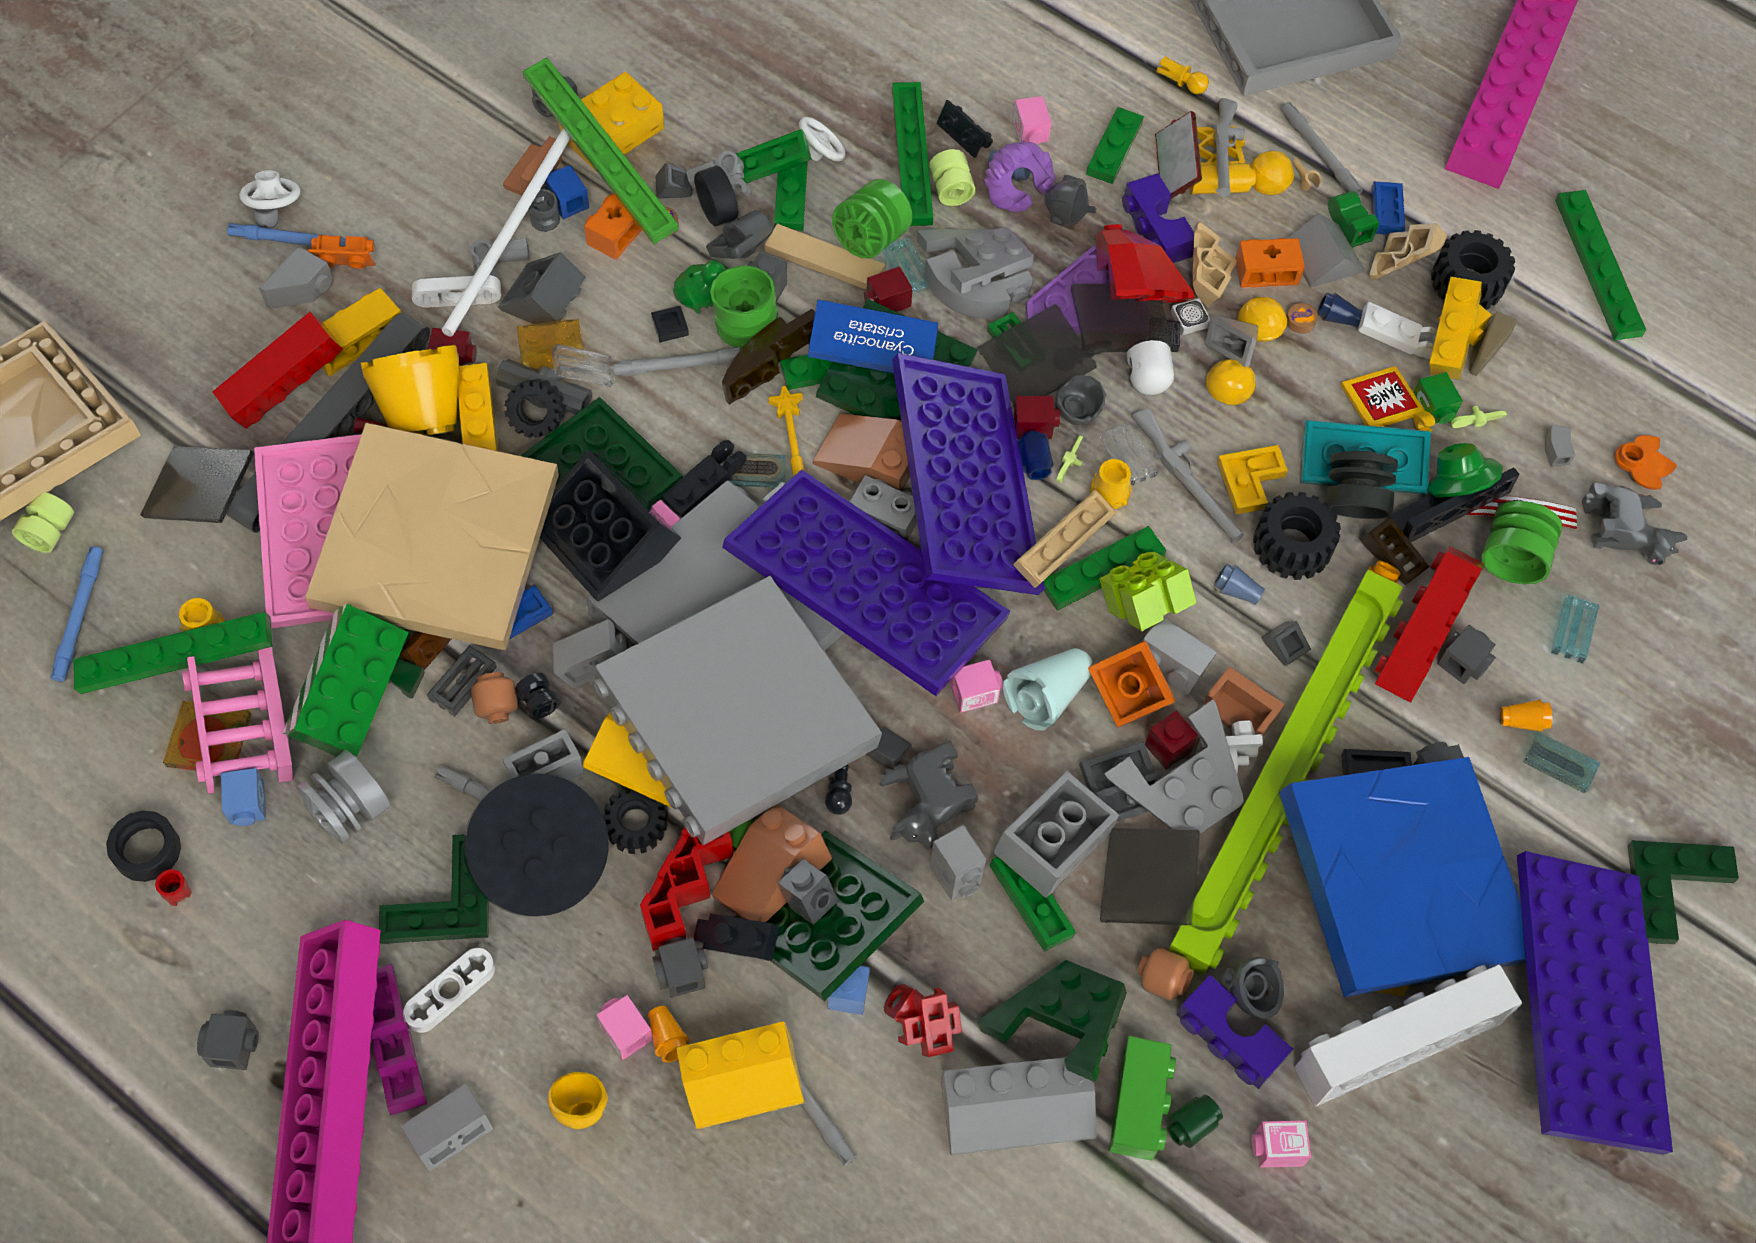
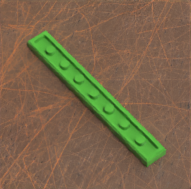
(600, 151)

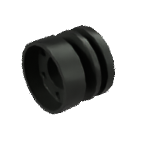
(1361, 479)

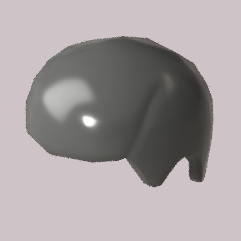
(1080, 400)

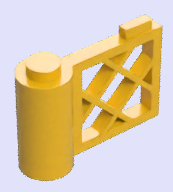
(1240, 173)

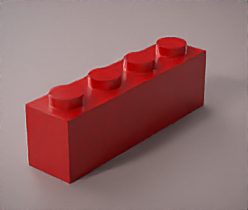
(277, 370)

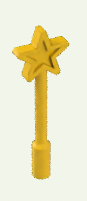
(787, 405)

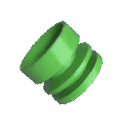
(872, 218)
(743, 303)
(1522, 542)

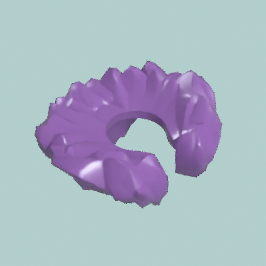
(1000, 172)

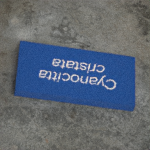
(868, 336)

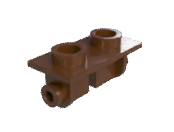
(423, 648)

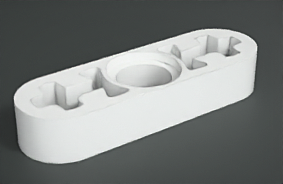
(437, 291)
(422, 1000)

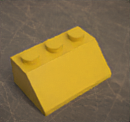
(616, 760)
(740, 1075)

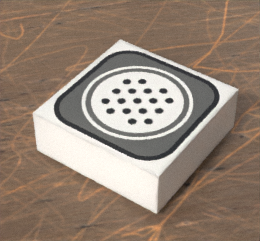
(1191, 316)

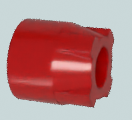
(169, 880)

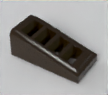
(1403, 545)

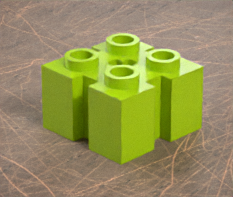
(1147, 590)

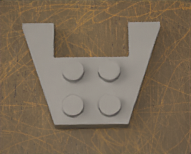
(986, 250)
(1195, 791)

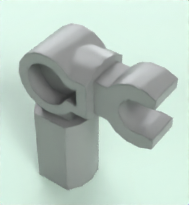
(732, 166)
(514, 251)

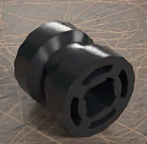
(537, 696)

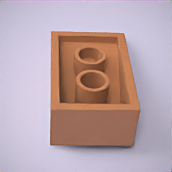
(865, 447)
(769, 846)

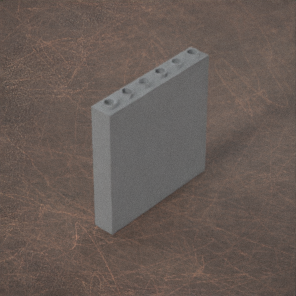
(1296, 40)
(695, 576)
(735, 709)

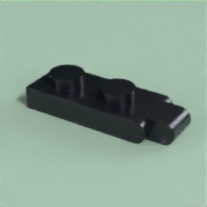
(737, 936)

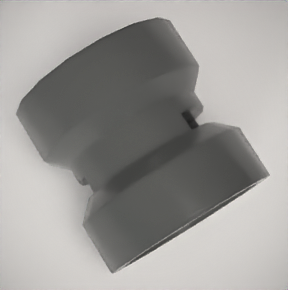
(544, 211)

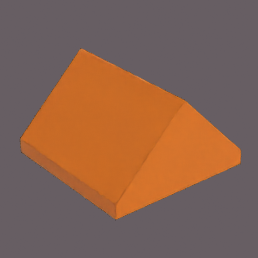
(1131, 683)

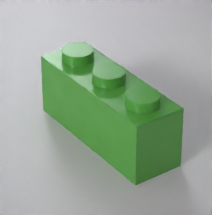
(1142, 1098)

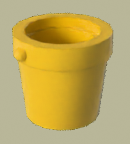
(1113, 482)
(197, 614)

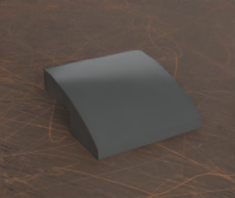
(1109, 793)

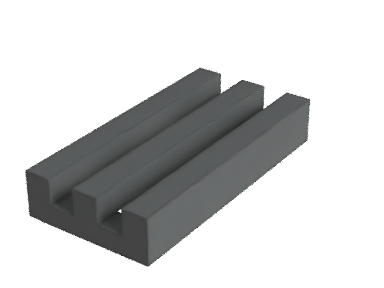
(434, 694)

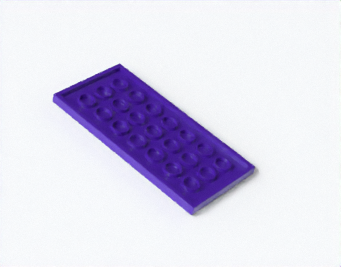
(965, 473)
(865, 581)
(1592, 1005)

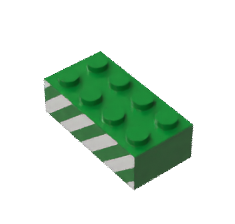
(345, 681)

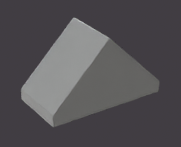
(1232, 338)

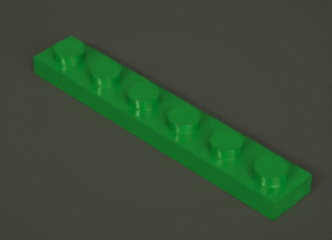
(912, 150)
(1600, 265)
(171, 652)

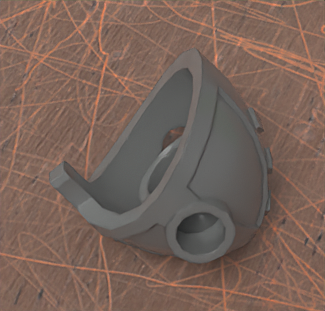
(1068, 201)
(1251, 986)

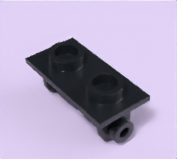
(963, 129)

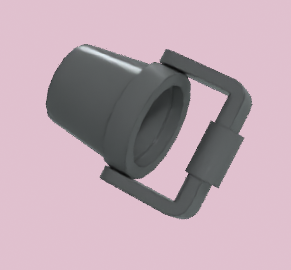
(741, 236)

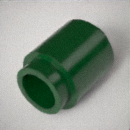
(1194, 1121)

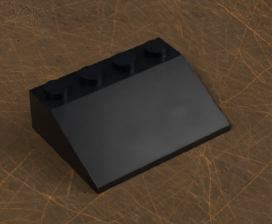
(604, 528)

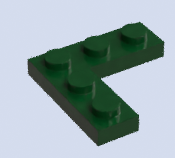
(1664, 861)
(460, 918)

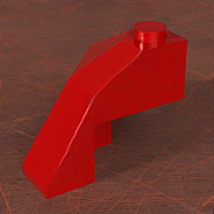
(1139, 268)

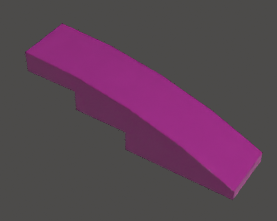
(394, 1046)

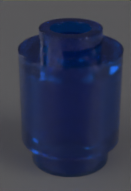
(1035, 455)

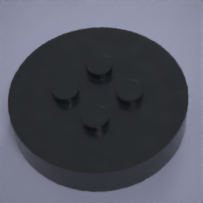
(536, 845)

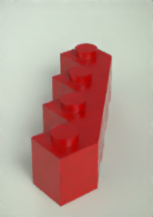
(1429, 624)
(680, 884)

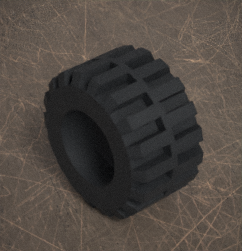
(1477, 253)
(1303, 515)

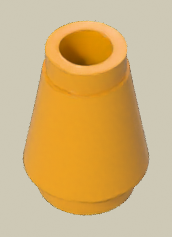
(1528, 715)
(666, 1034)

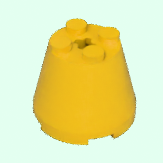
(416, 389)

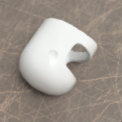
(1151, 367)

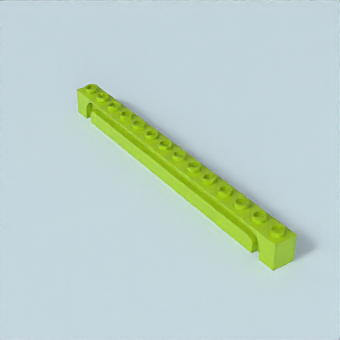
(1290, 761)

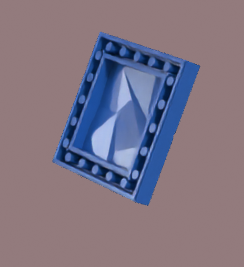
(1405, 874)

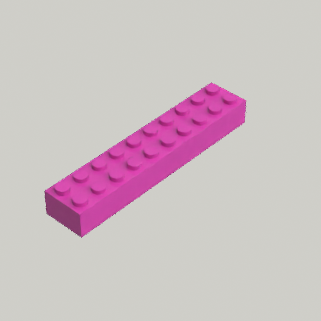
(1510, 90)
(325, 1086)

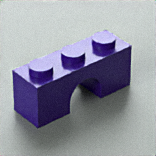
(1148, 200)
(1252, 1056)

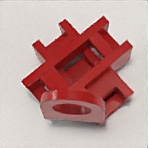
(915, 1008)

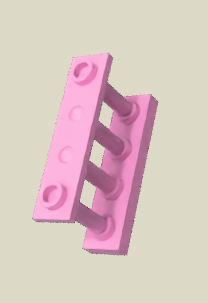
(270, 729)

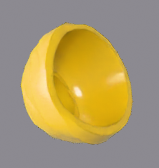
(1273, 172)
(1267, 315)
(1230, 382)
(577, 1100)

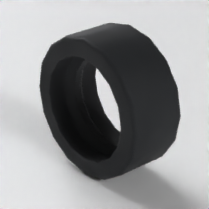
(716, 195)
(131, 825)

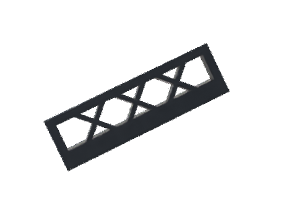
(1435, 512)

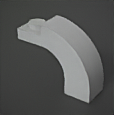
(980, 302)

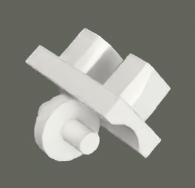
(1242, 743)

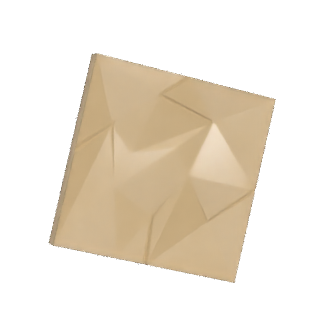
(51, 417)
(434, 536)

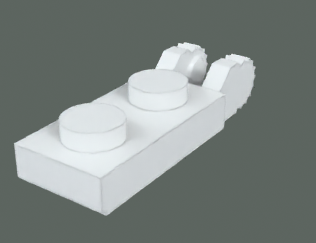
(1397, 331)

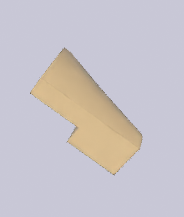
(1407, 248)
(1210, 265)

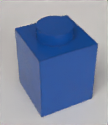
(569, 191)

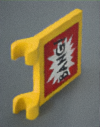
(1386, 399)

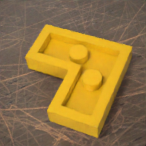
(1245, 472)

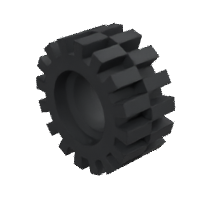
(634, 839)

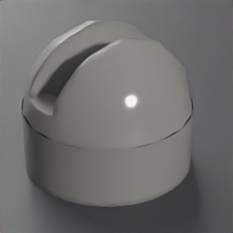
(266, 217)

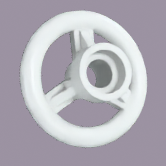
(820, 140)
(269, 186)

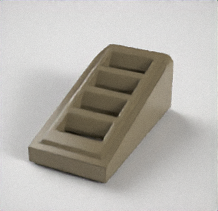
(1495, 336)

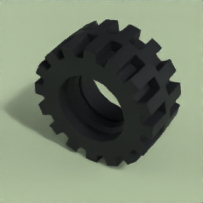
(518, 417)

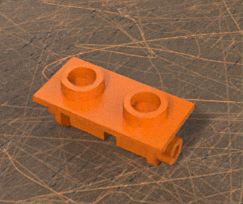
(354, 254)

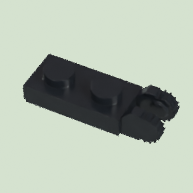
(704, 478)

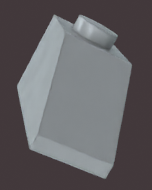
(297, 280)

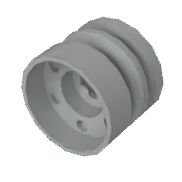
(342, 797)

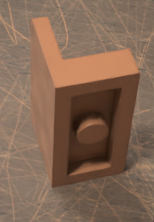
(527, 166)

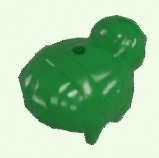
(694, 285)

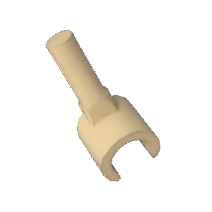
(1307, 176)

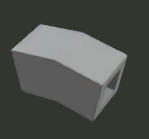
(1559, 446)

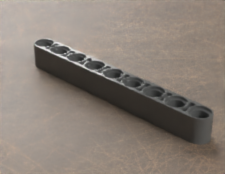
(338, 406)

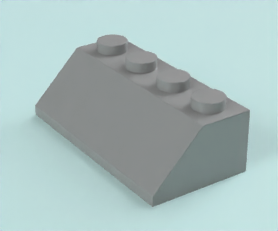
(1017, 1106)

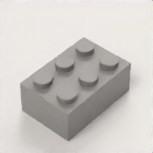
(1056, 834)

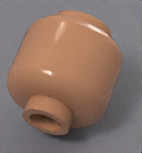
(494, 697)
(1165, 974)

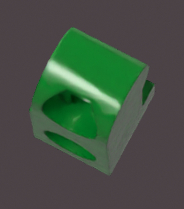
(1353, 218)

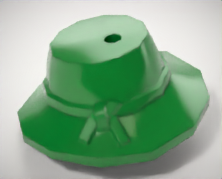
(1463, 471)

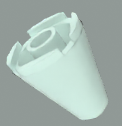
(1046, 687)

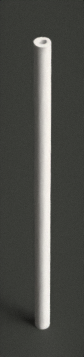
(505, 234)

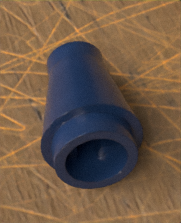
(1338, 310)

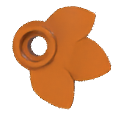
(1646, 463)

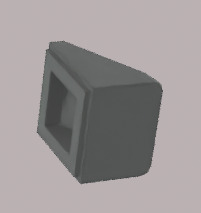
(672, 182)
(1287, 642)
(890, 749)

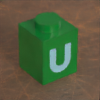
(1439, 397)

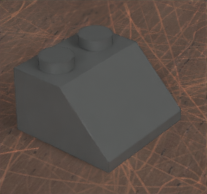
(543, 290)

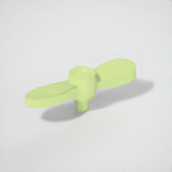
(1478, 418)
(1070, 459)

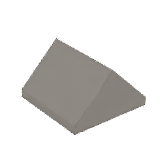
(1326, 252)

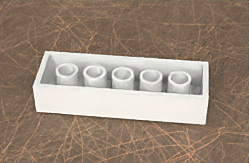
(1406, 1034)

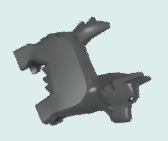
(1625, 523)
(934, 792)

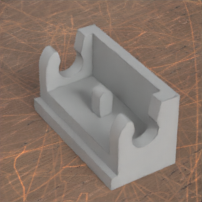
(581, 652)
(447, 1127)

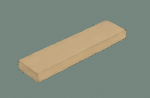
(822, 256)
(1064, 538)

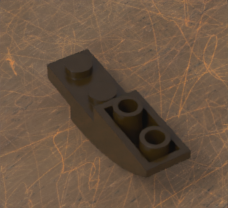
(760, 356)

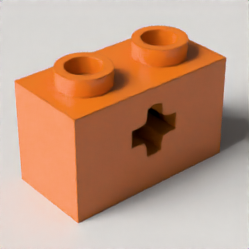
(611, 228)
(1269, 262)

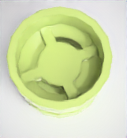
(952, 177)
(42, 525)

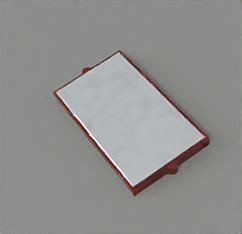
(1179, 154)

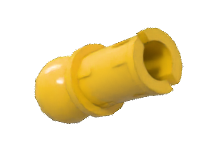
(1196, 82)

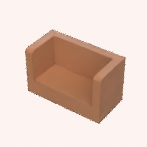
(1244, 701)

